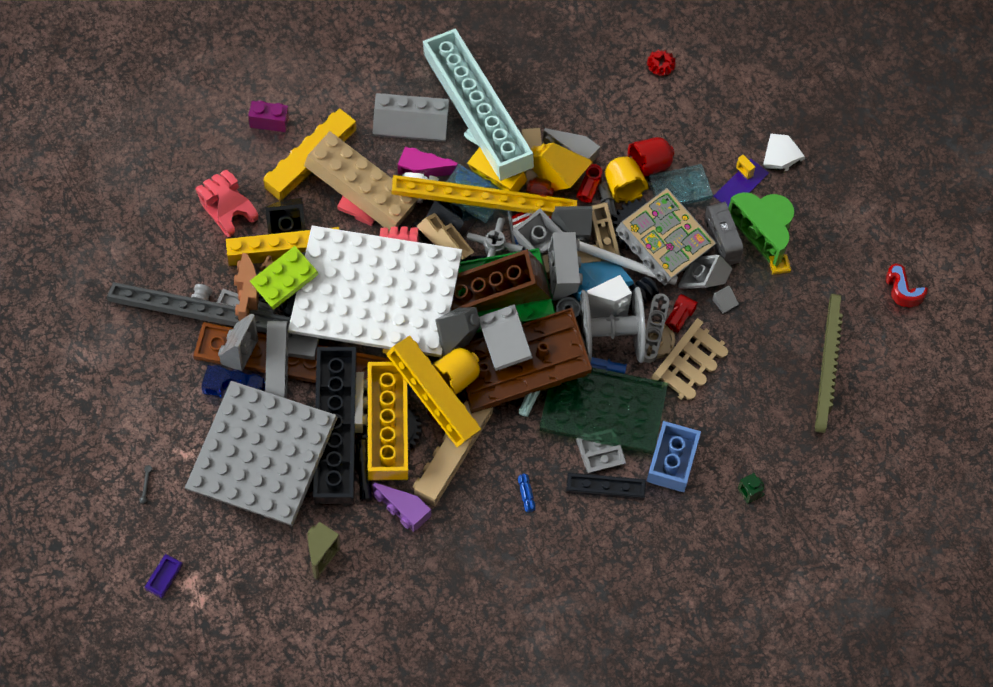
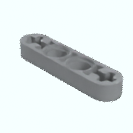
(654, 327)

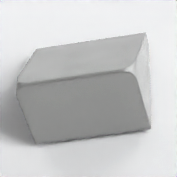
(725, 299)

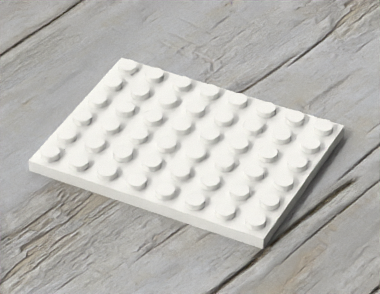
(375, 290)

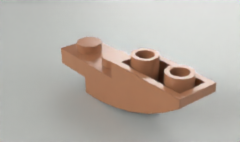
(247, 293)

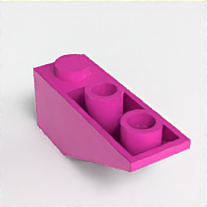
(425, 163)

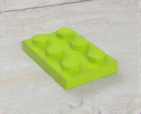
(284, 277)

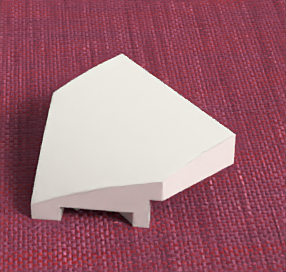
(781, 152)

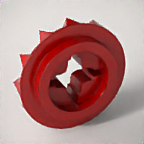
(667, 66)

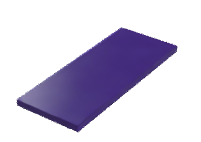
(741, 184)

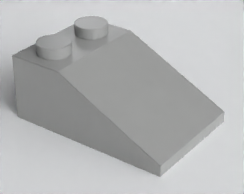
(505, 337)
(239, 344)

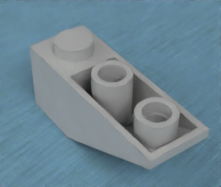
(577, 143)

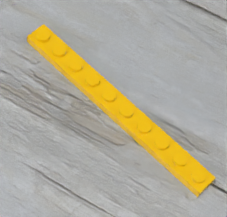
(476, 195)

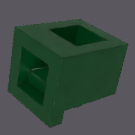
(751, 488)

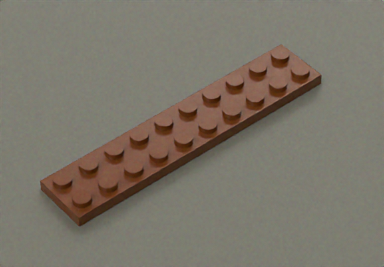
(214, 336)

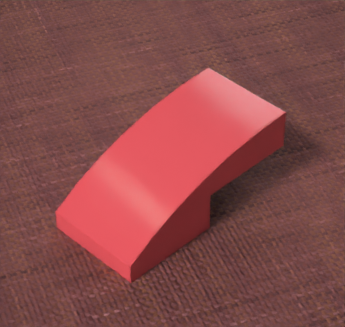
(349, 208)

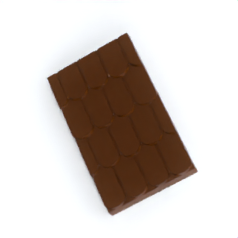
(557, 358)

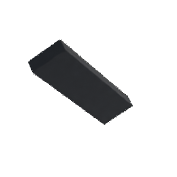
(606, 486)

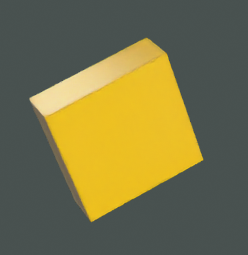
(745, 167)
(783, 267)

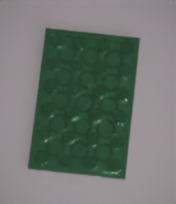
(607, 409)

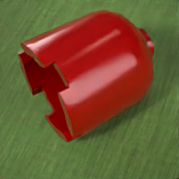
(652, 155)

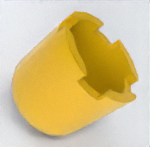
(625, 179)
(458, 368)

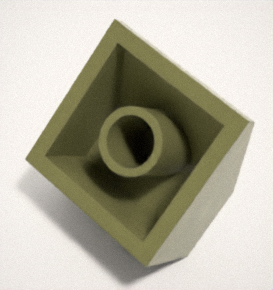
(323, 546)

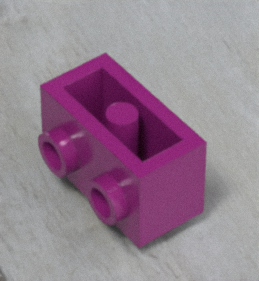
(268, 116)

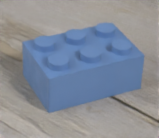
(673, 456)

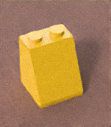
(558, 165)

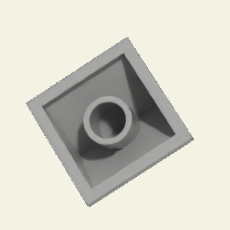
(535, 231)

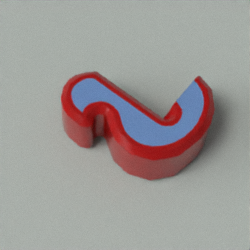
(900, 292)

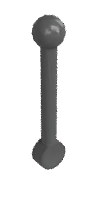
(148, 469)

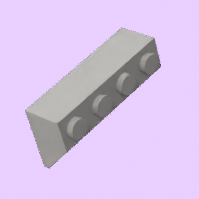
(410, 117)

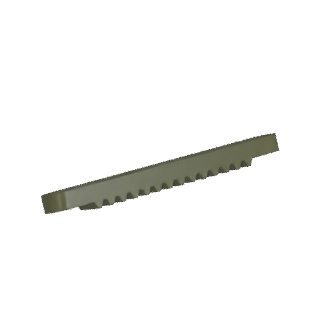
(829, 363)

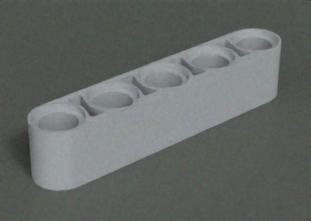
(277, 358)

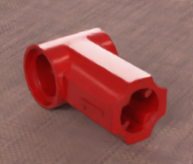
(590, 184)
(682, 309)

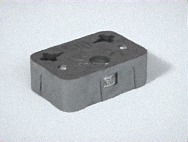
(724, 233)

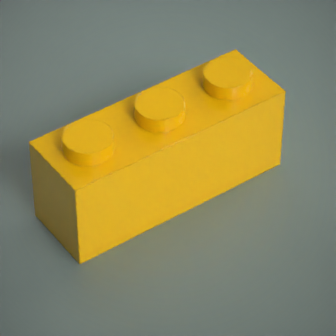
(481, 167)

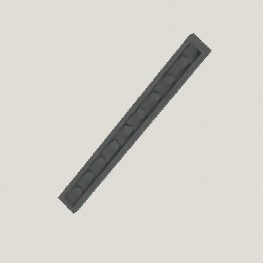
(186, 306)

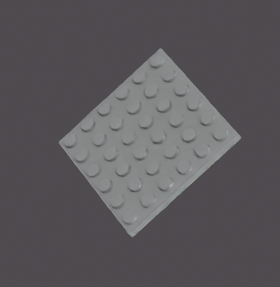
(261, 453)

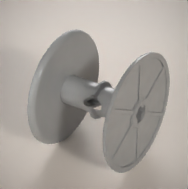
(614, 326)

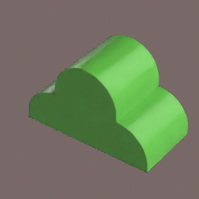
(764, 222)

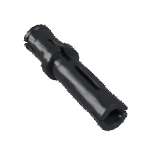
(362, 463)

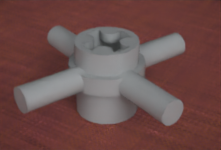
(498, 240)

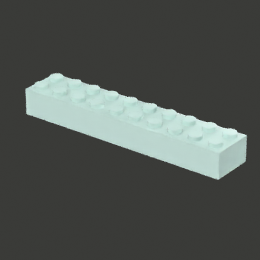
(478, 104)

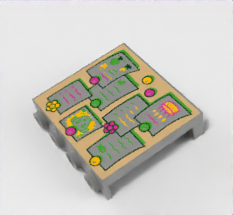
(665, 236)

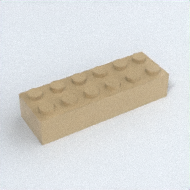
(358, 181)

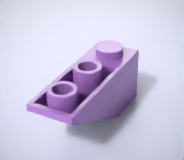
(406, 506)

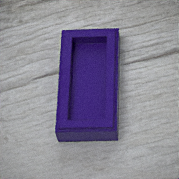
(163, 576)

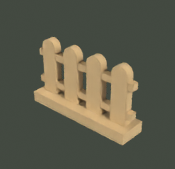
(691, 351)

